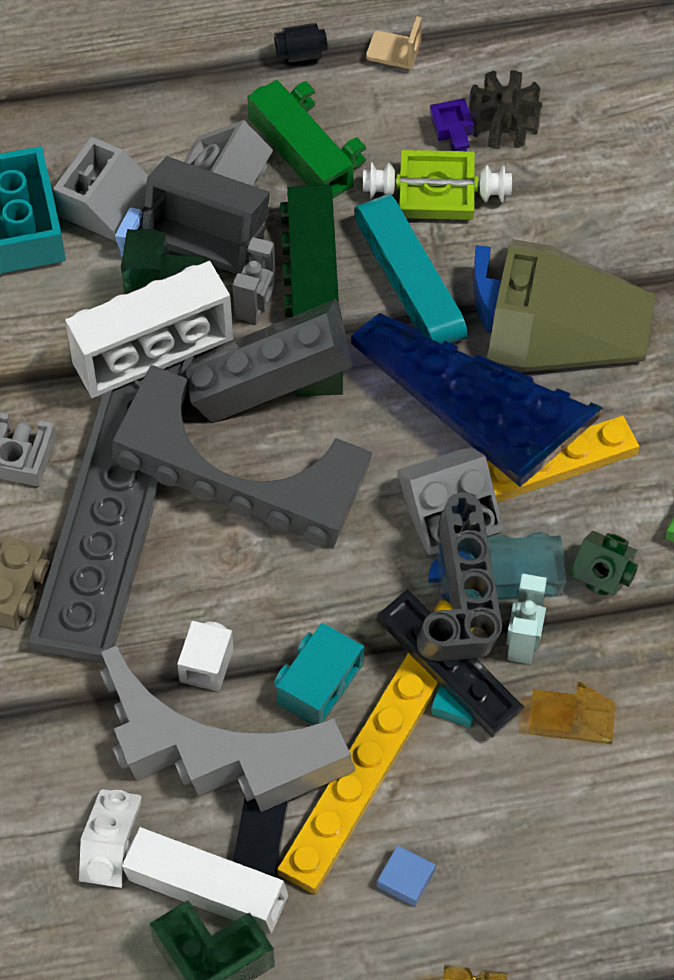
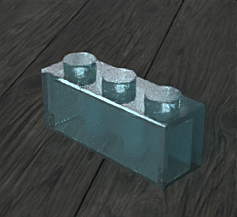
(510, 557)

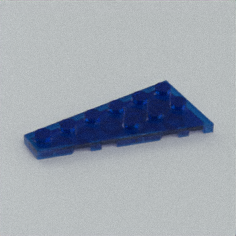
(482, 401)

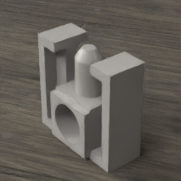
(256, 282)
(32, 460)

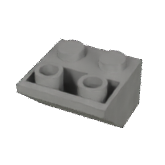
(100, 188)
(434, 481)

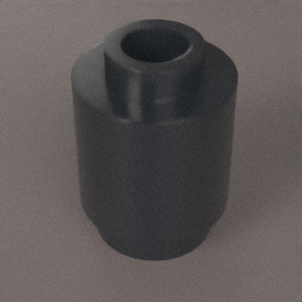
(300, 43)

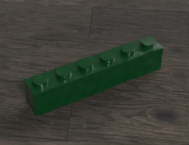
(312, 262)

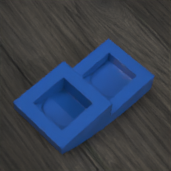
(484, 289)

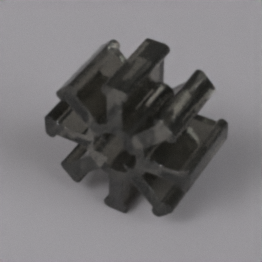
(505, 109)

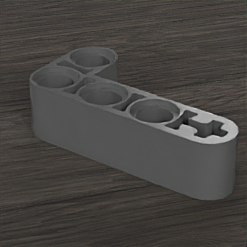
(463, 575)

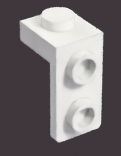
(107, 836)

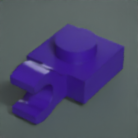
(452, 122)

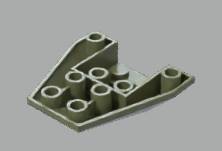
(566, 313)

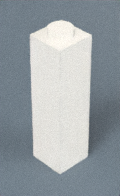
(204, 879)

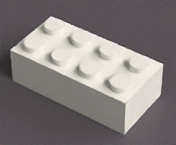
(150, 327)

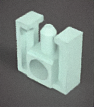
(526, 620)

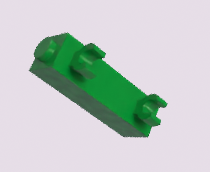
(300, 140)

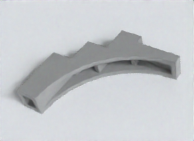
(266, 765)

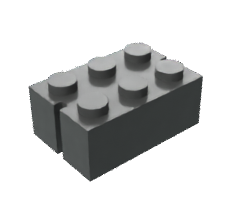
(204, 213)

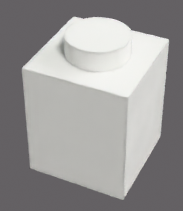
(205, 655)

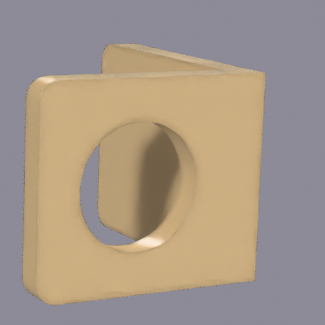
(395, 48)

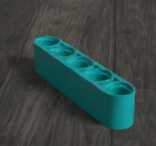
(410, 270)

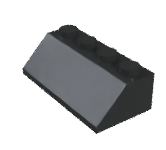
(269, 363)

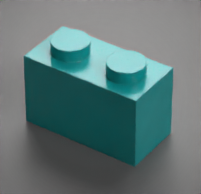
(319, 674)

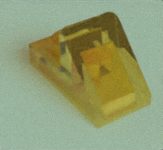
(575, 716)

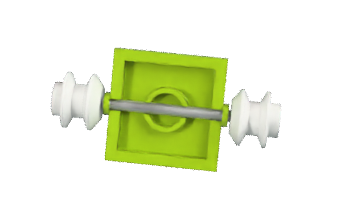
(437, 184)

